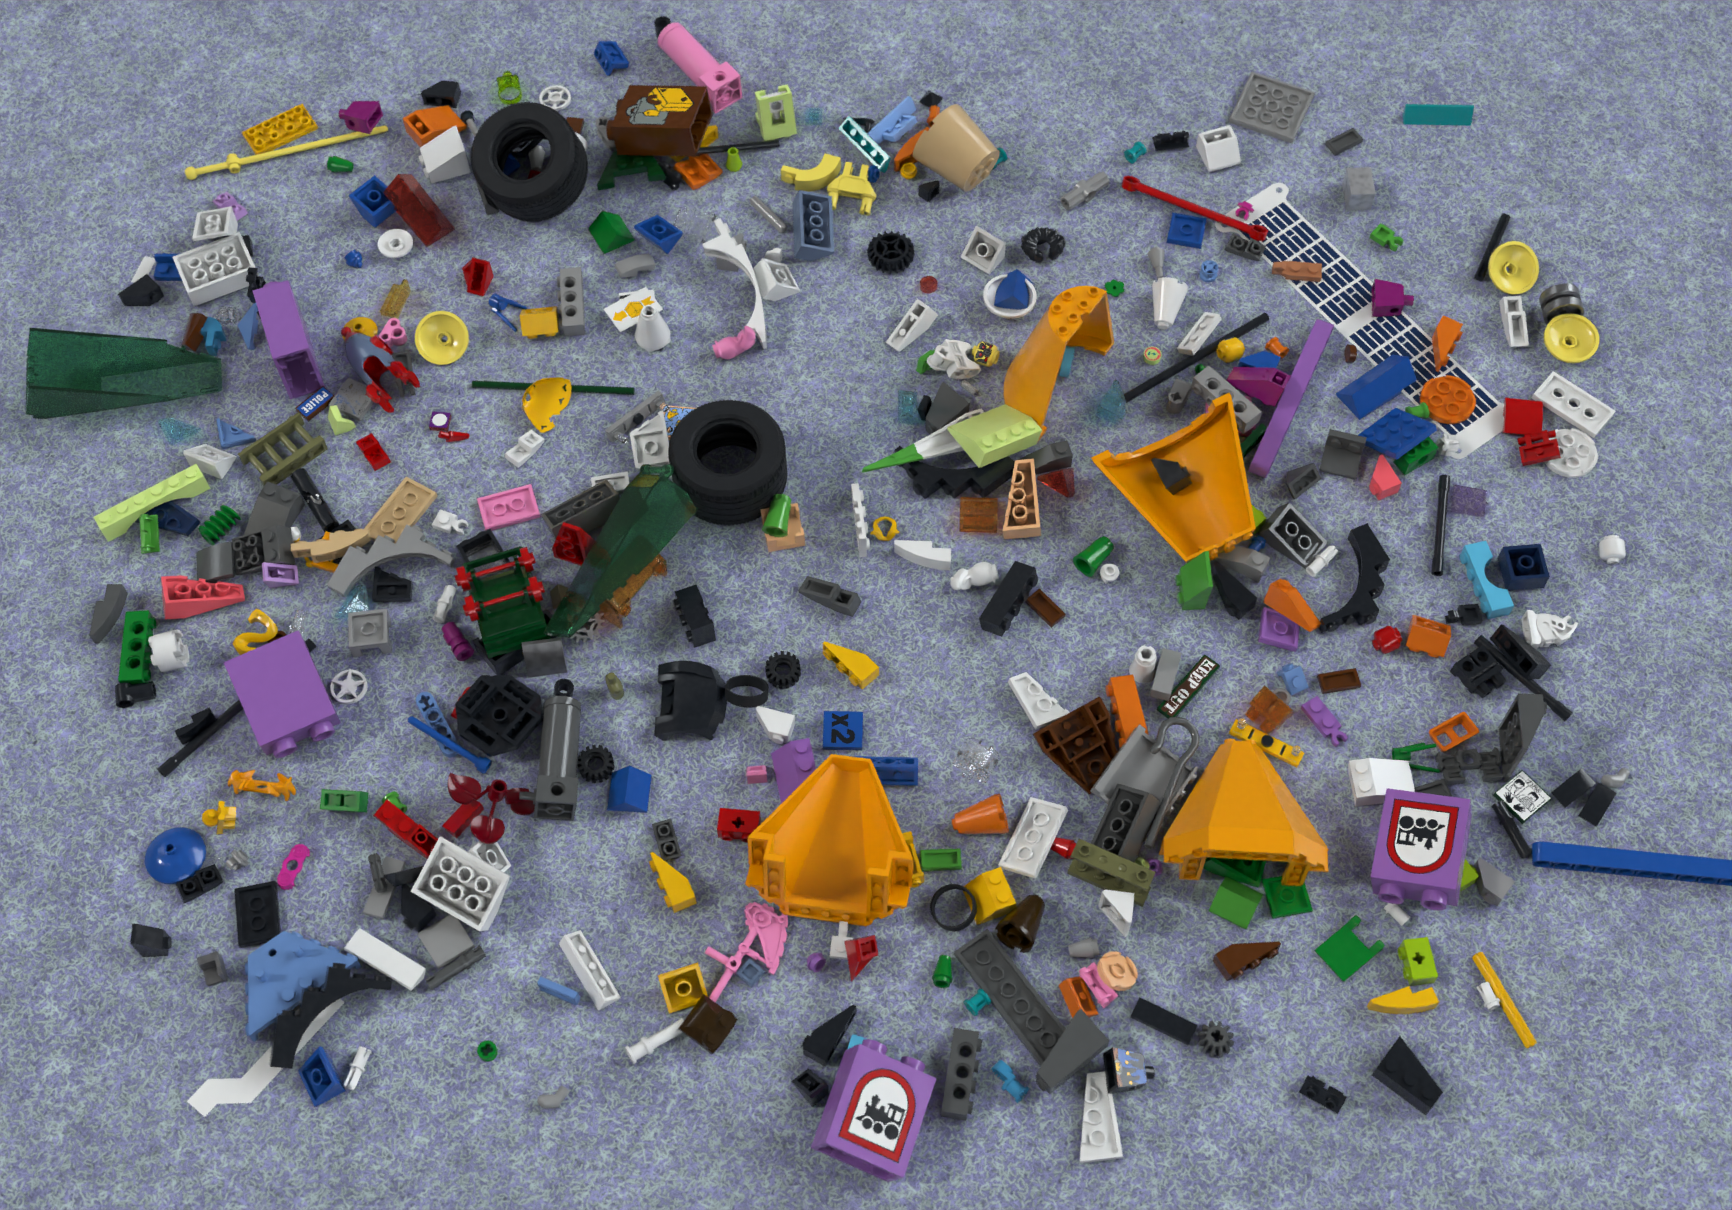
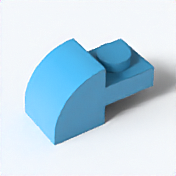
(213, 335)

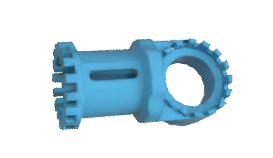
(1011, 1085)

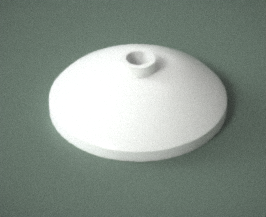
(989, 299)

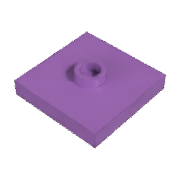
(1278, 630)

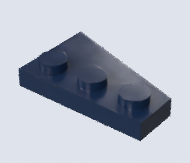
(174, 518)

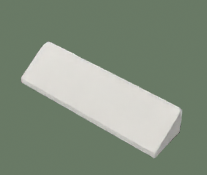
(385, 959)
(589, 969)

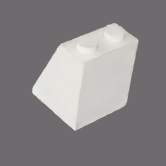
(444, 157)

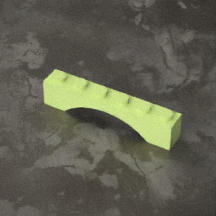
(120, 517)

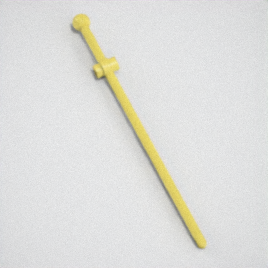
(233, 163)

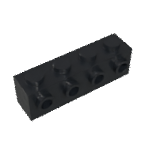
(1008, 598)

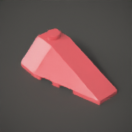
(191, 597)

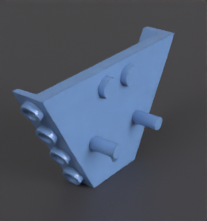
(280, 973)

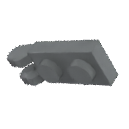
(405, 358)

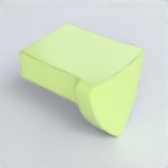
(339, 424)

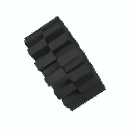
(783, 680)
(587, 756)

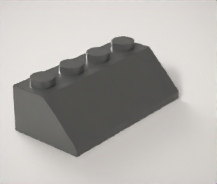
(584, 510)
(1126, 822)

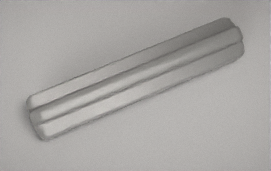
(768, 214)

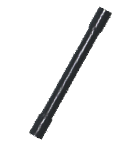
(1438, 560)
(1556, 706)

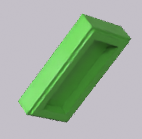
(940, 859)

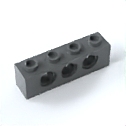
(953, 1107)

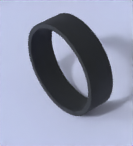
(746, 701)
(938, 893)

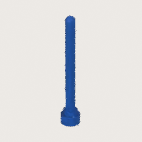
(482, 764)

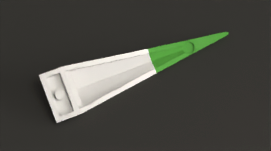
(933, 445)

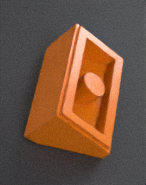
(1077, 996)

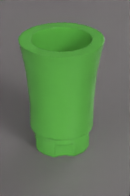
(778, 516)

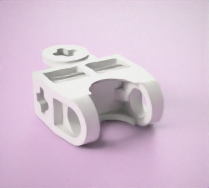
(952, 358)

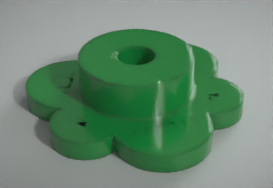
(1114, 288)

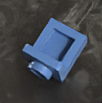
(1293, 678)

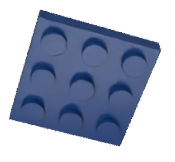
(1397, 433)

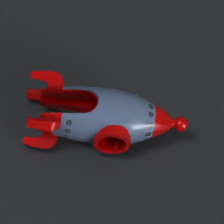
(371, 361)

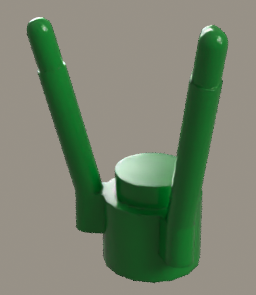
(1403, 753)

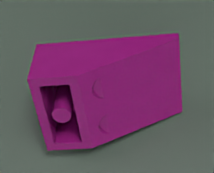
(1259, 382)

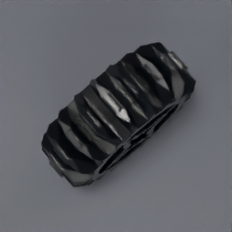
(891, 256)

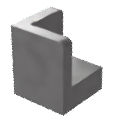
(213, 968)

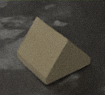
(557, 595)

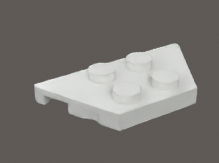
(651, 443)

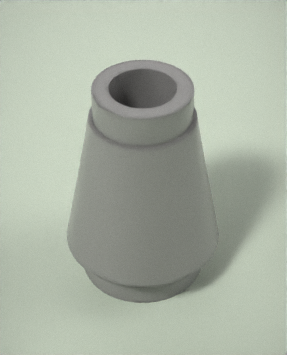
(1086, 948)

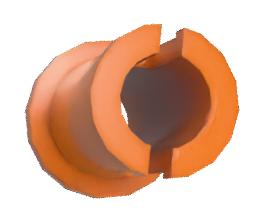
(933, 112)

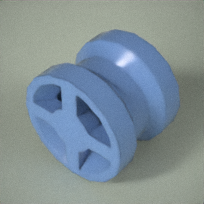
(1206, 267)

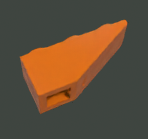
(1443, 340)

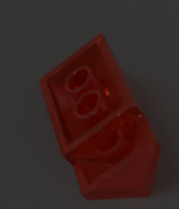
(418, 209)

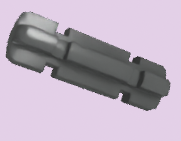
(377, 873)

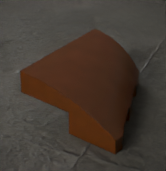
(192, 337)

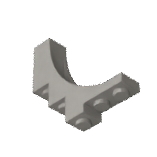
(358, 563)

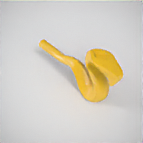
(241, 641)

